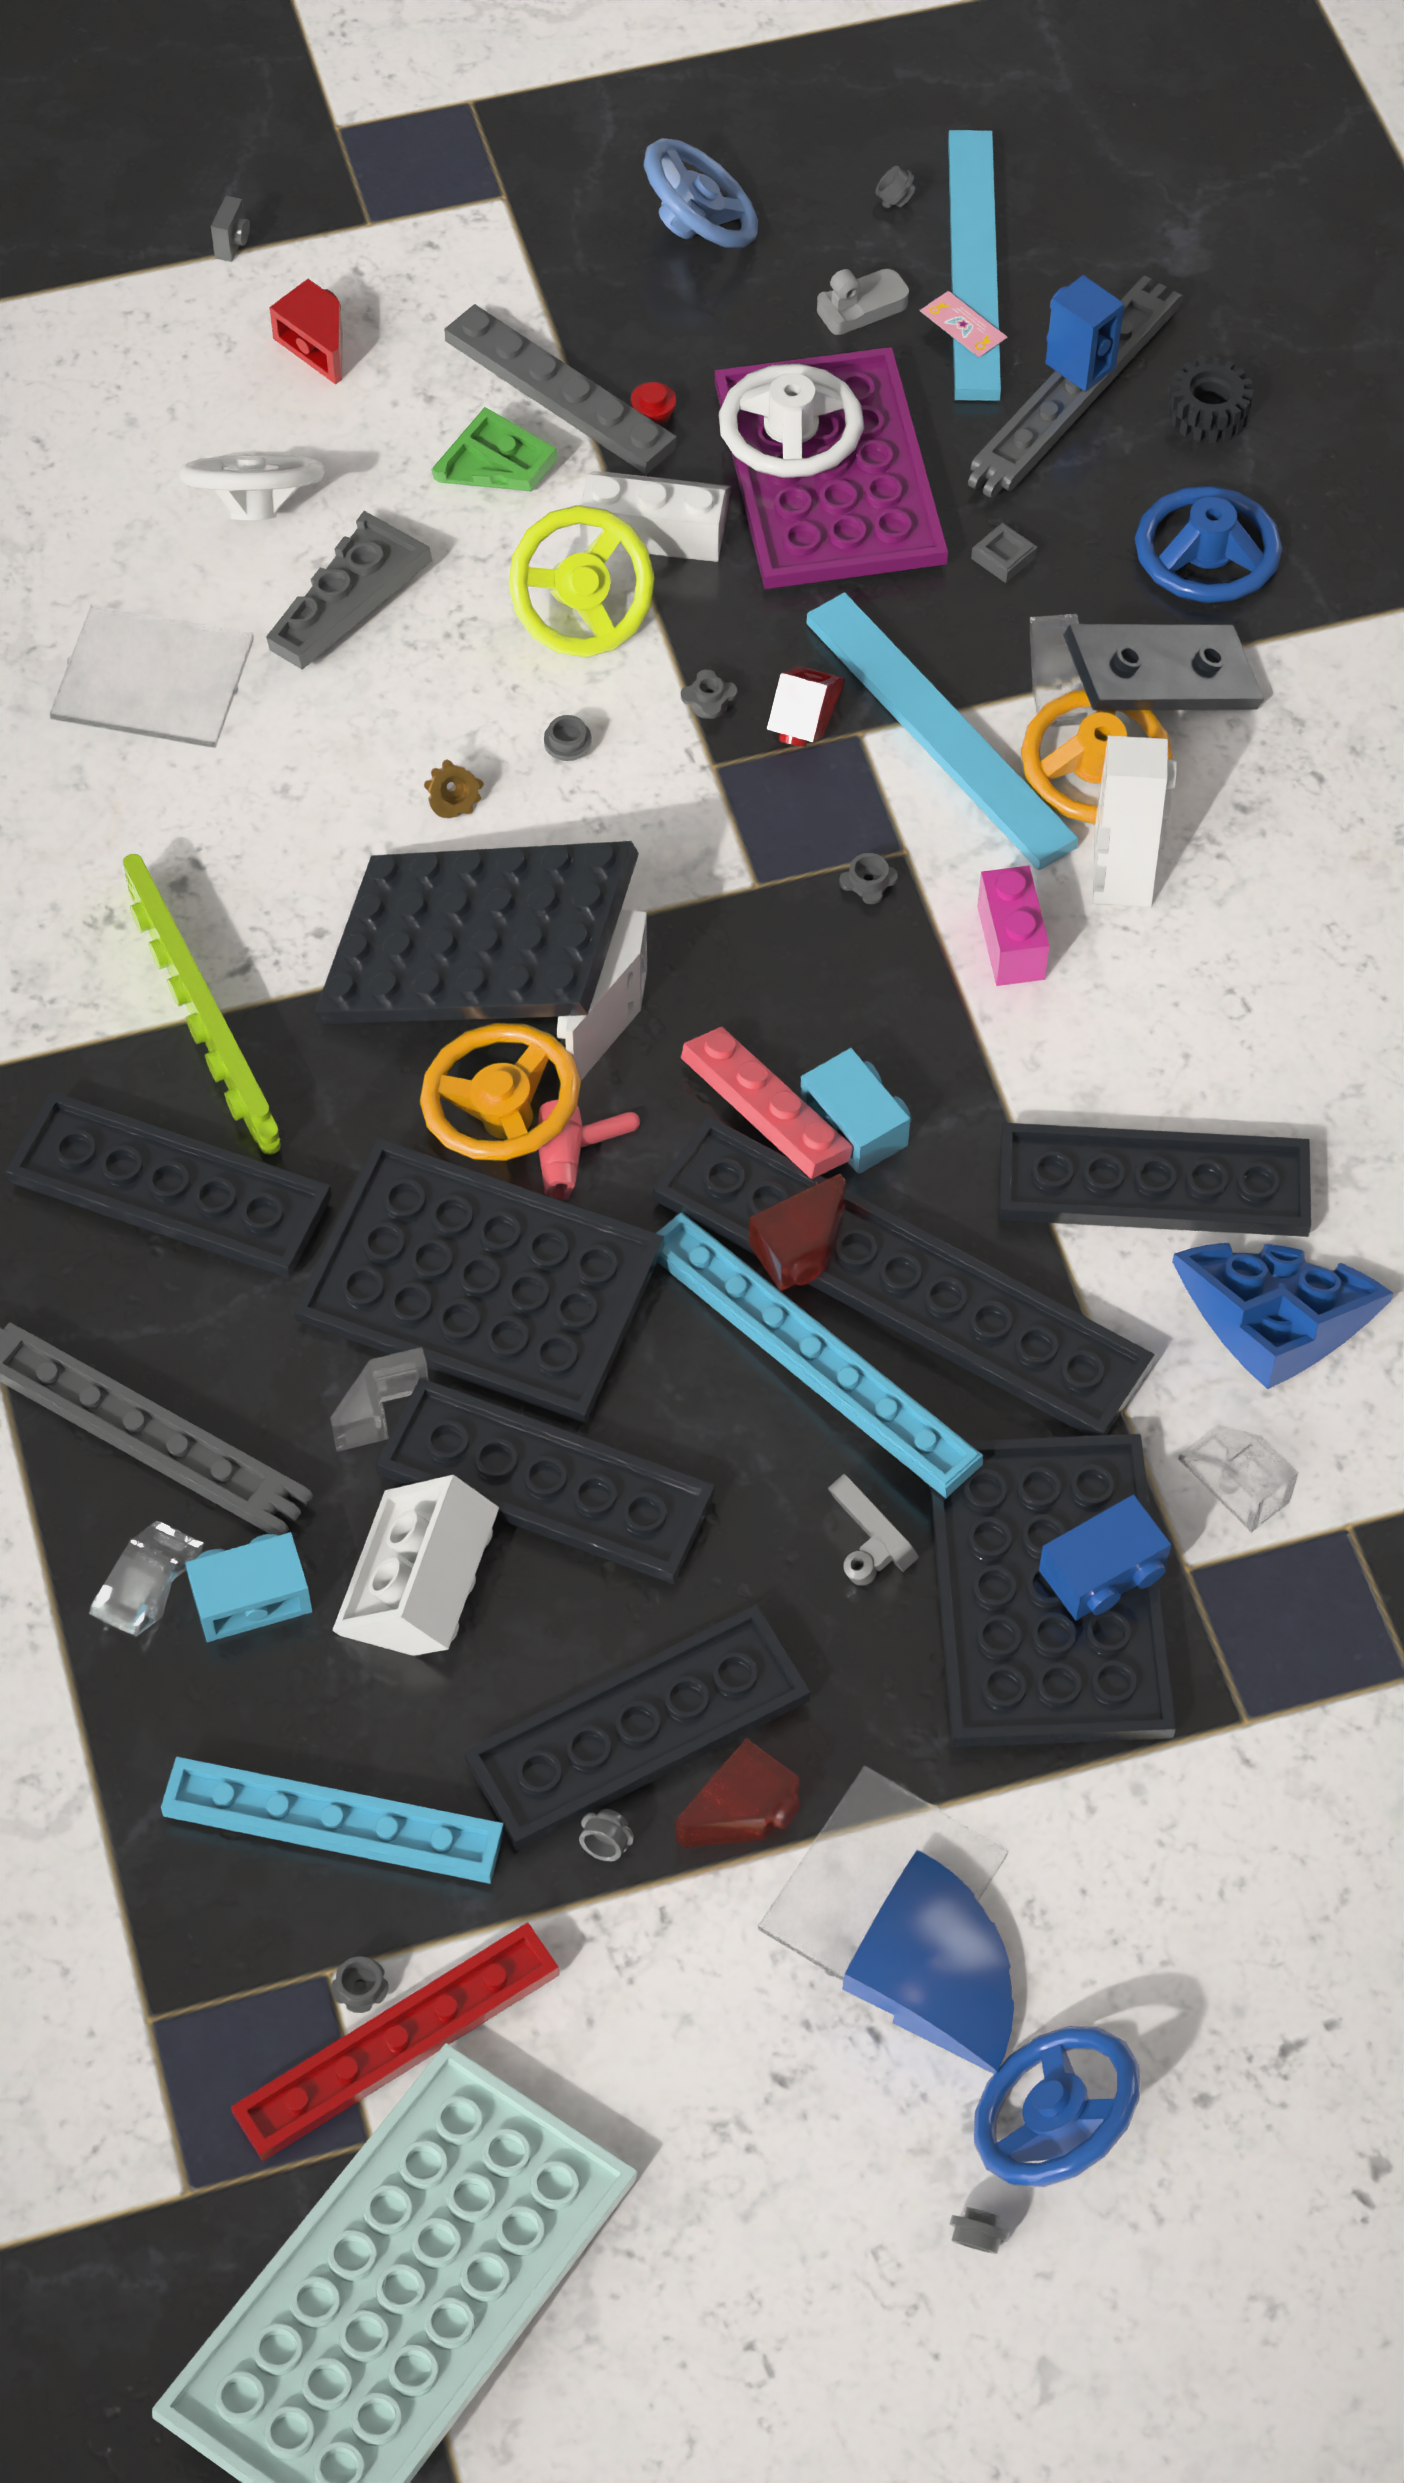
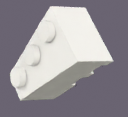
(1130, 819)

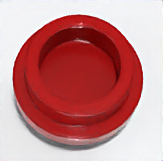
(654, 401)

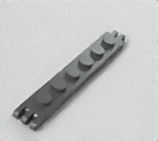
(1061, 402)
(149, 1432)

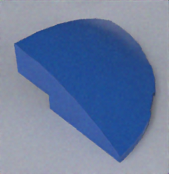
(1276, 1306)
(937, 1965)

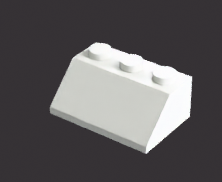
(666, 514)
(417, 1566)

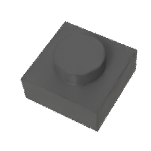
(229, 228)

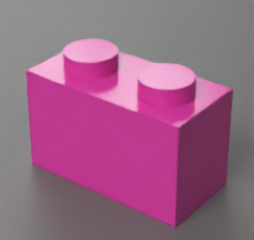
(1013, 925)

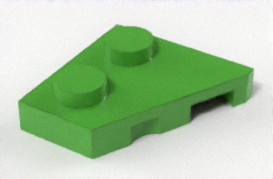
(495, 455)

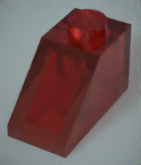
(798, 1233)
(740, 1801)

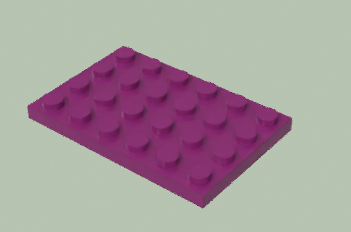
(852, 519)

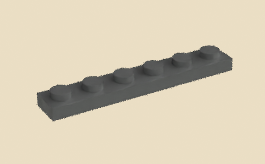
(560, 389)

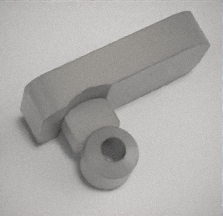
(861, 300)
(885, 1540)

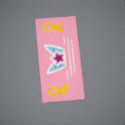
(963, 324)

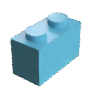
(858, 1108)
(248, 1586)

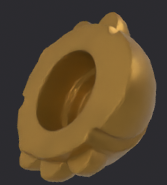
(460, 798)

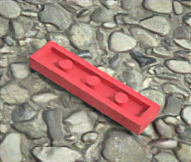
(766, 1102)

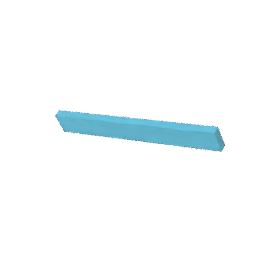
(974, 256)
(942, 731)
(817, 1357)

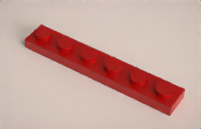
(394, 2041)

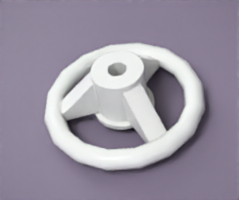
(791, 402)
(252, 484)

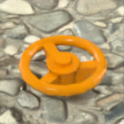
(1081, 754)
(500, 1092)

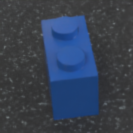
(1084, 332)
(1105, 1558)

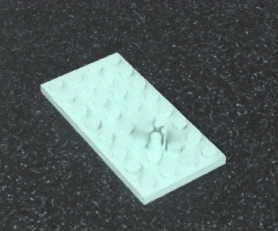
(398, 2287)

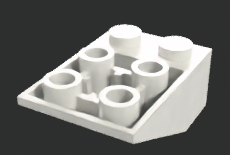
(616, 996)

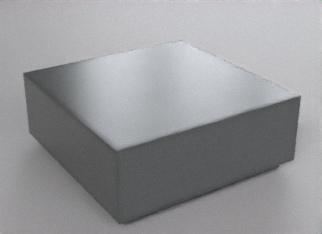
(1004, 552)

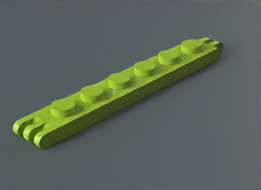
(206, 1019)

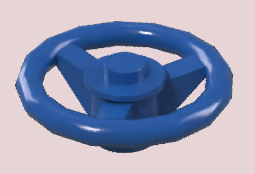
(1209, 541)
(1057, 2113)

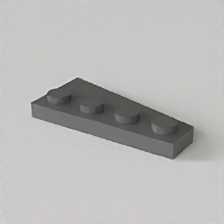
(355, 583)

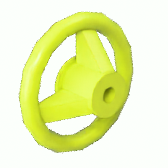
(581, 581)

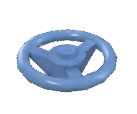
(693, 199)

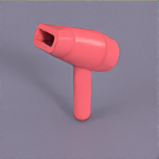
(561, 1155)

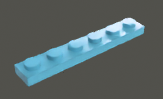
(333, 1820)

